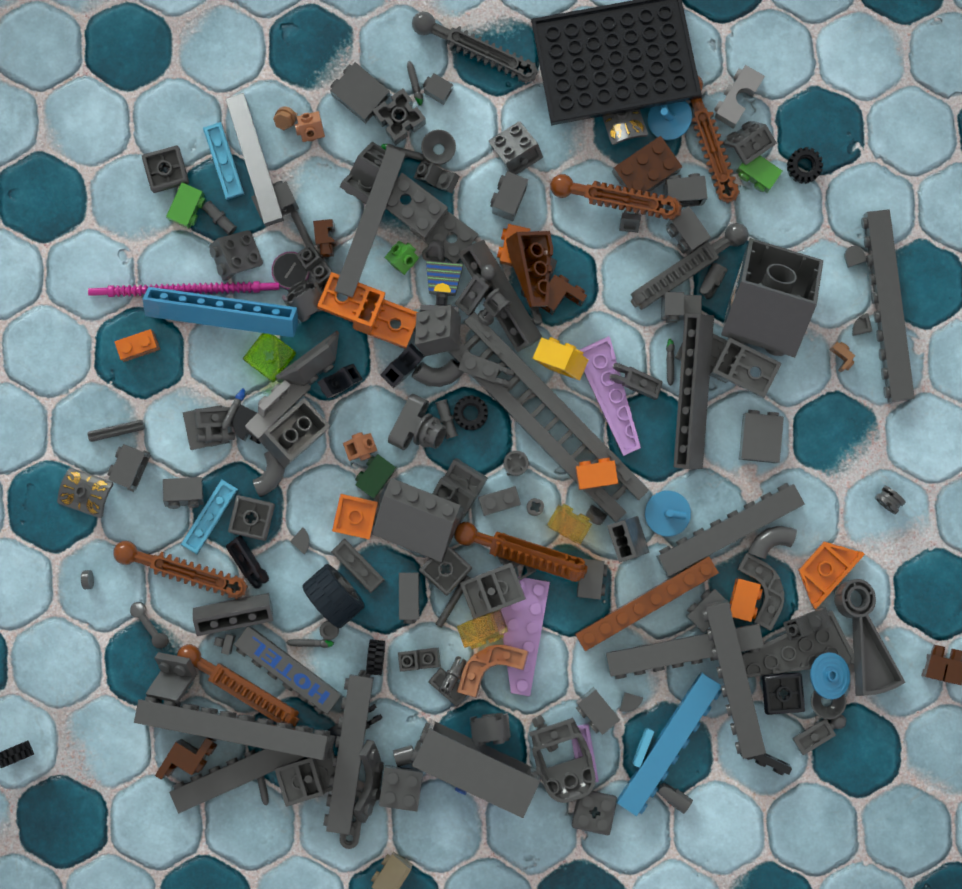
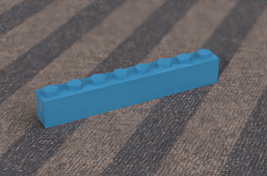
(220, 311)
(668, 744)

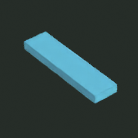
(223, 161)
(209, 516)

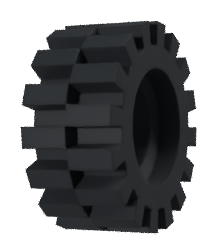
(808, 154)
(470, 401)
(375, 657)
(15, 754)

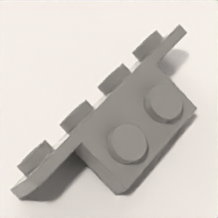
(275, 406)

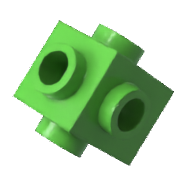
(402, 257)

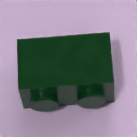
(375, 475)

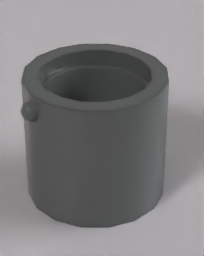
(515, 463)

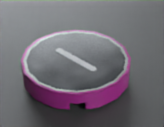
(288, 270)

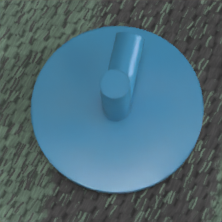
(670, 120)
(667, 513)
(830, 675)

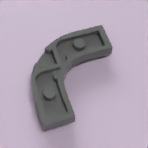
(771, 586)
(373, 767)

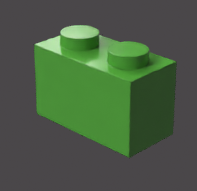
(760, 173)
(186, 205)

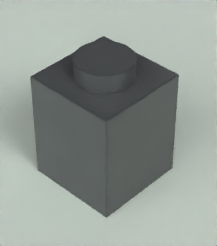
(437, 88)

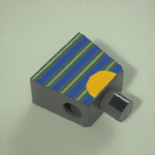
(443, 280)

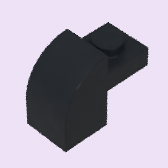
(402, 366)
(340, 381)
(240, 419)

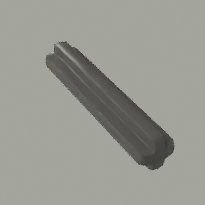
(116, 430)

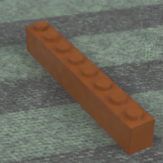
(646, 603)

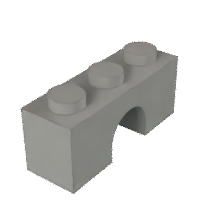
(746, 82)

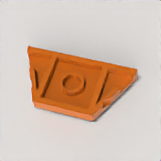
(826, 570)

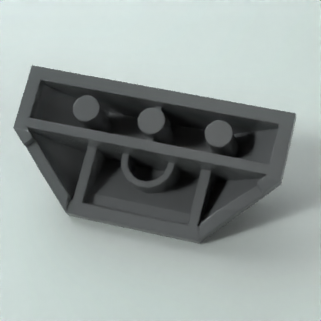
(311, 364)

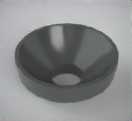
(438, 137)
(831, 712)

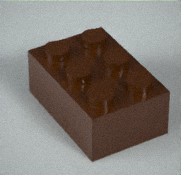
(647, 167)

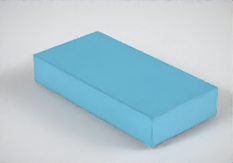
(642, 747)

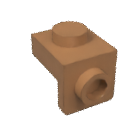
(842, 351)

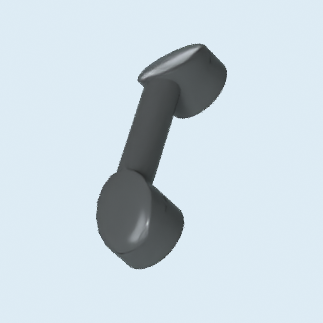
(159, 640)

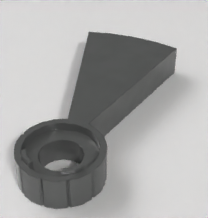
(872, 661)

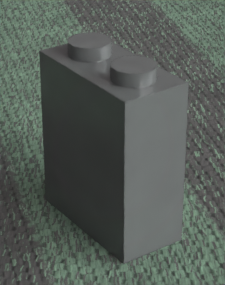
(359, 91)
(761, 437)
(628, 539)
(409, 597)

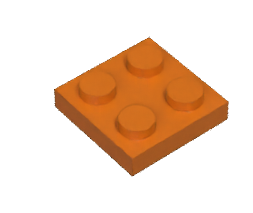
(355, 516)

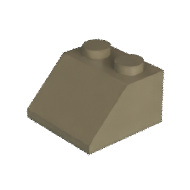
(393, 872)

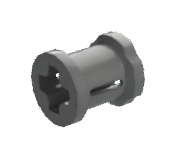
(529, 505)

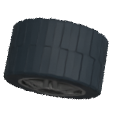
(333, 596)

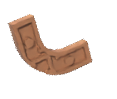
(484, 660)

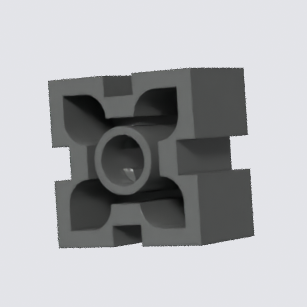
(401, 105)

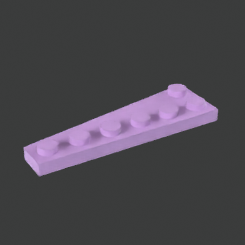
(610, 395)

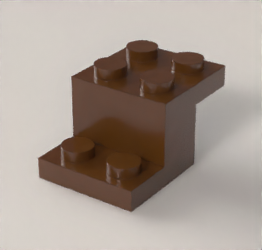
(558, 290)
(186, 757)

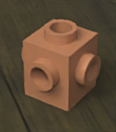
(309, 126)
(363, 444)

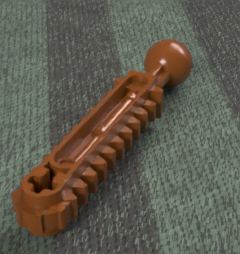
(714, 152)
(599, 193)
(524, 552)
(127, 553)
(241, 687)

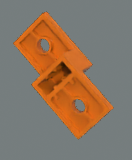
(370, 312)

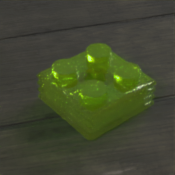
(257, 359)

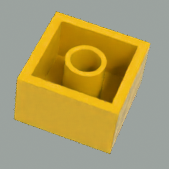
(560, 358)

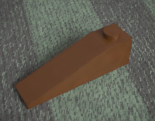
(531, 260)

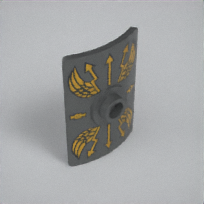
(625, 126)
(84, 492)

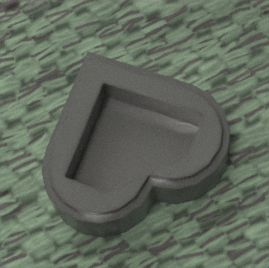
(434, 252)

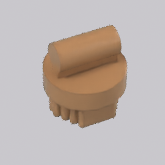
(285, 118)

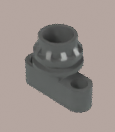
(412, 422)

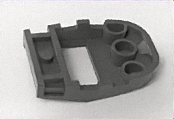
(569, 779)

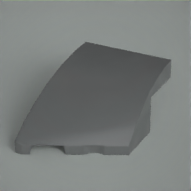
(460, 485)

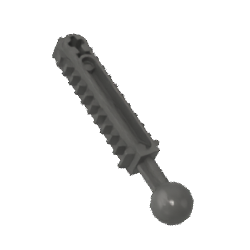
(424, 24)
(735, 235)

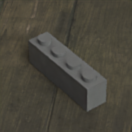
(232, 614)

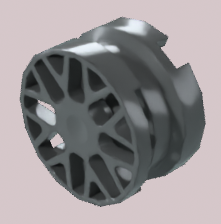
(890, 499)

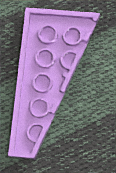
(524, 631)

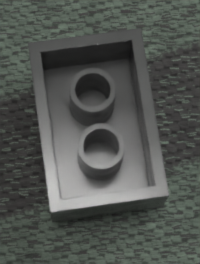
(294, 432)

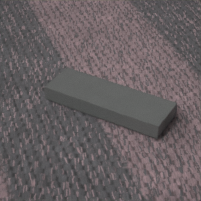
(357, 565)

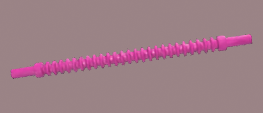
(256, 287)

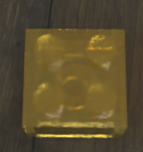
(569, 524)
(478, 630)

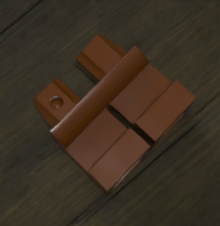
(322, 236)
(943, 668)

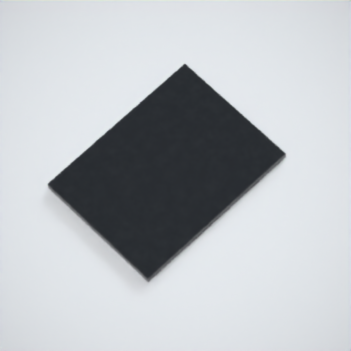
(615, 59)

